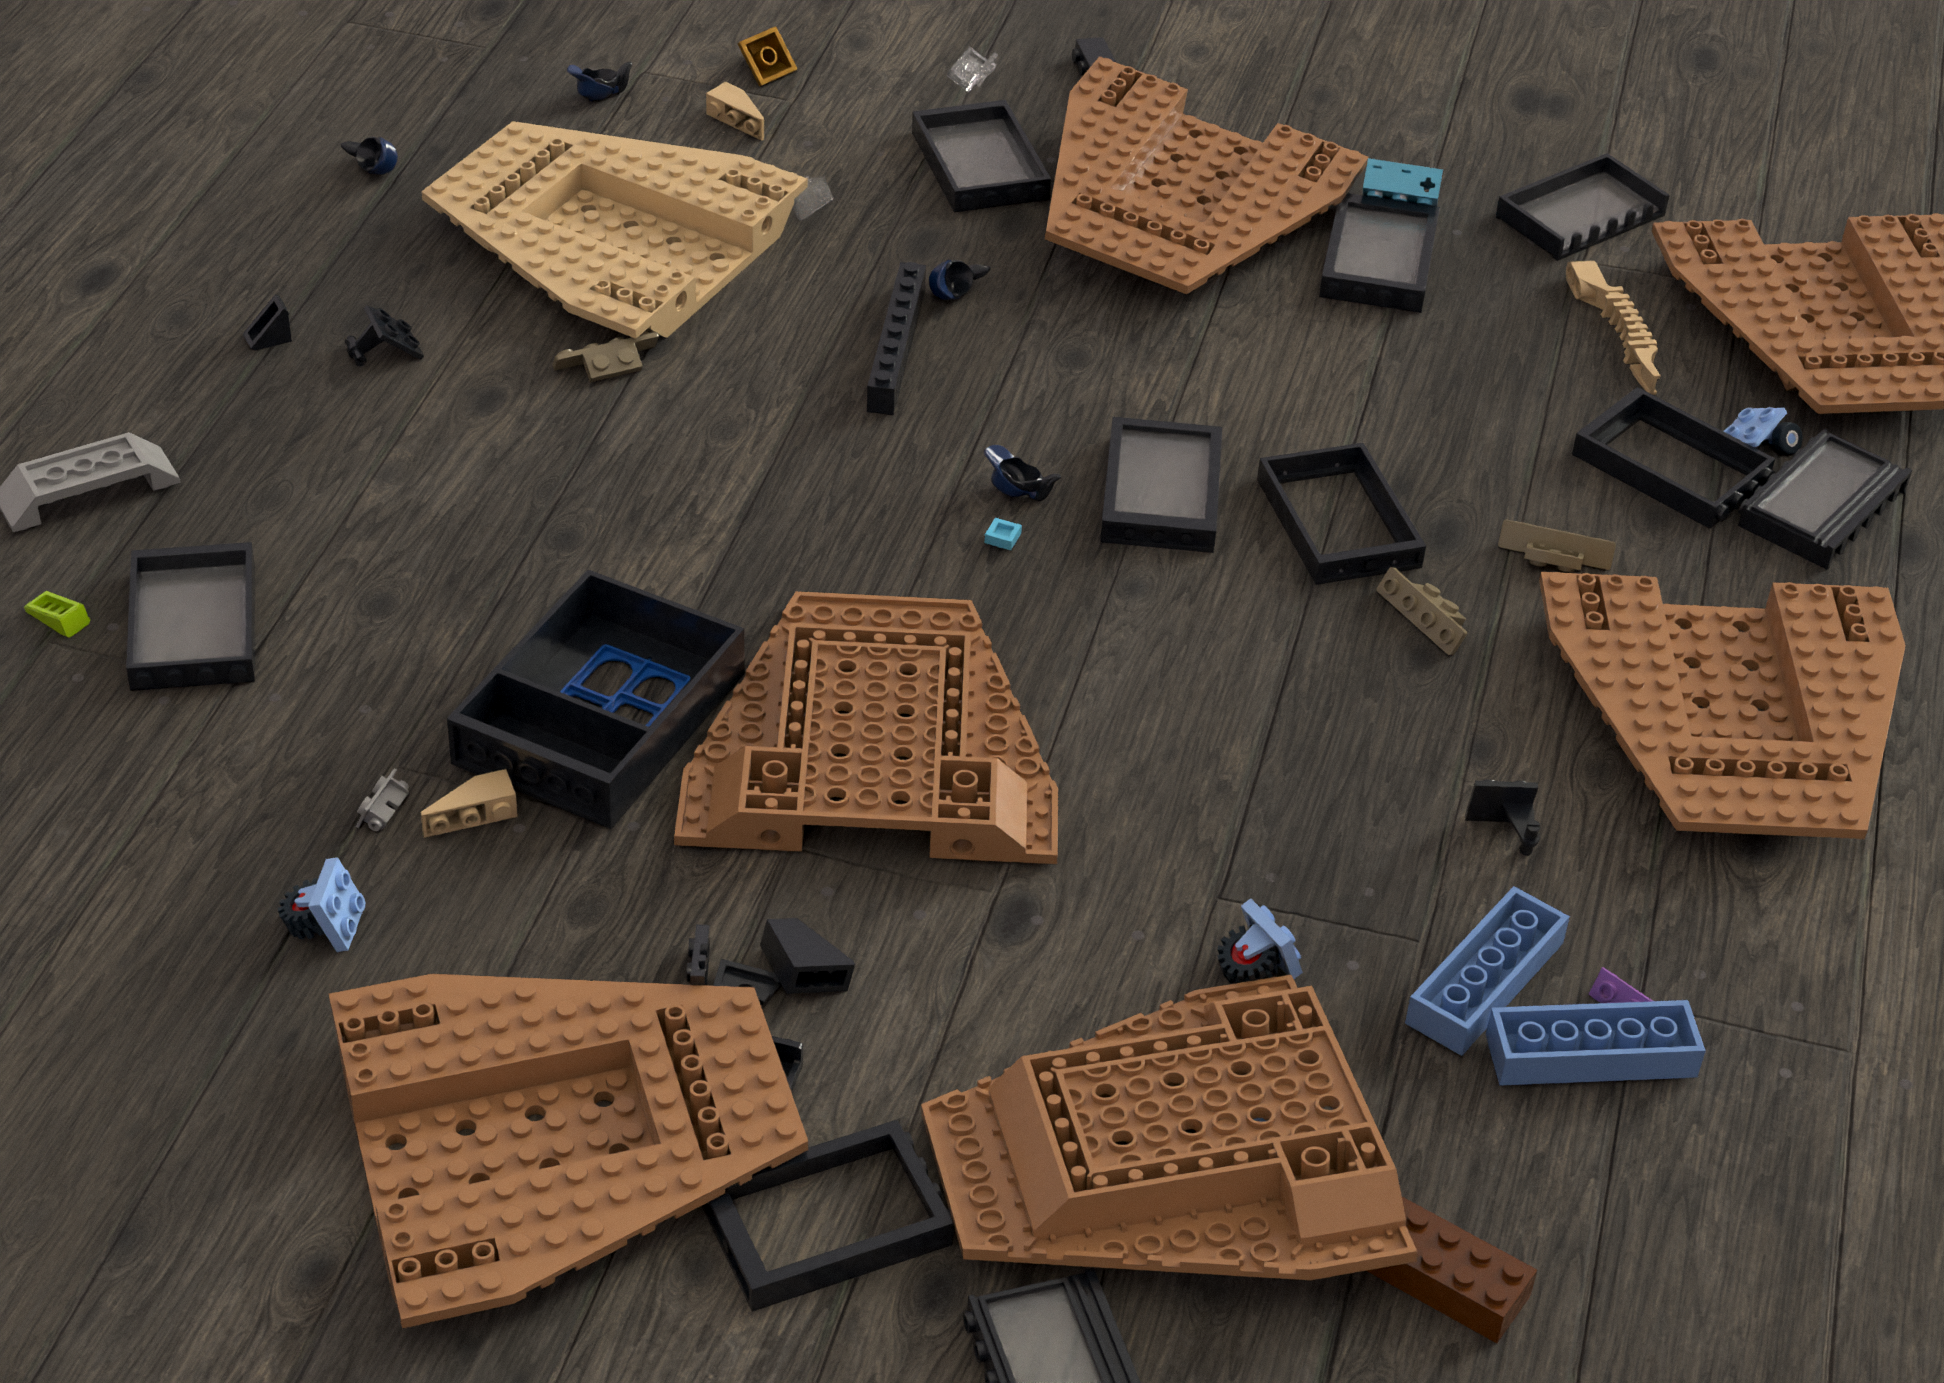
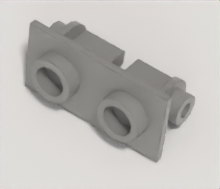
(375, 810)

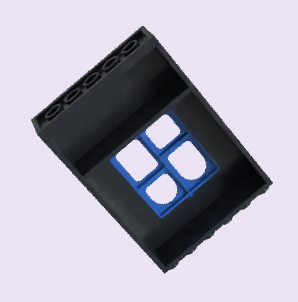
(584, 753)

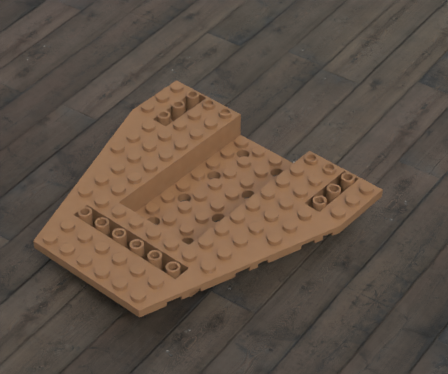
(1126, 138)
(1836, 320)
(1820, 673)
(970, 750)
(443, 1053)
(1290, 1197)

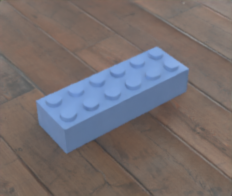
(1486, 970)
(1594, 1042)

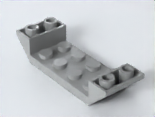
(80, 471)

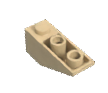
(735, 109)
(474, 803)

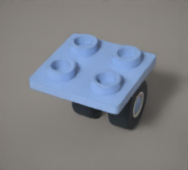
(1761, 427)

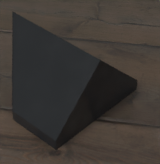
(270, 326)

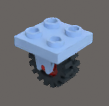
(324, 906)
(1259, 950)

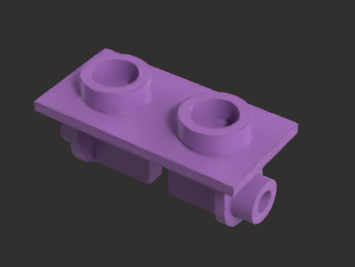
(1611, 989)

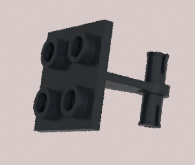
(382, 329)
(1507, 803)

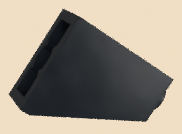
(804, 958)

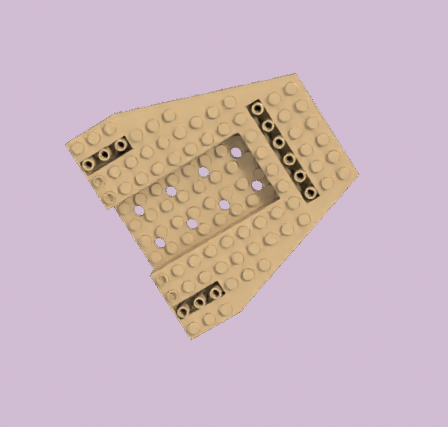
(617, 222)

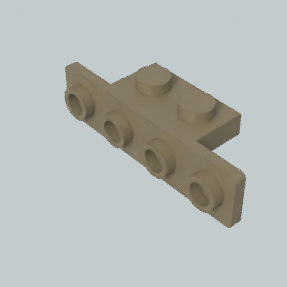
(608, 359)
(1556, 546)
(1425, 609)

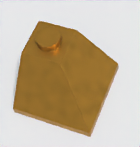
(767, 56)

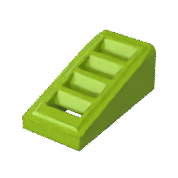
(62, 615)

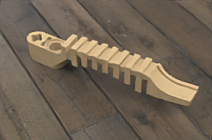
(1590, 286)

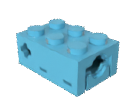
(1402, 182)

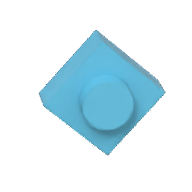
(1003, 534)

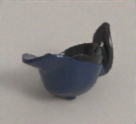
(600, 82)
(373, 154)
(954, 278)
(1016, 477)

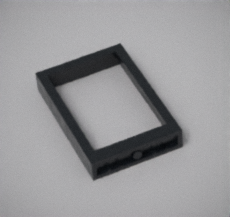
(1638, 405)
(1354, 458)
(844, 1263)

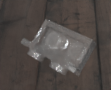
(971, 69)
(812, 198)

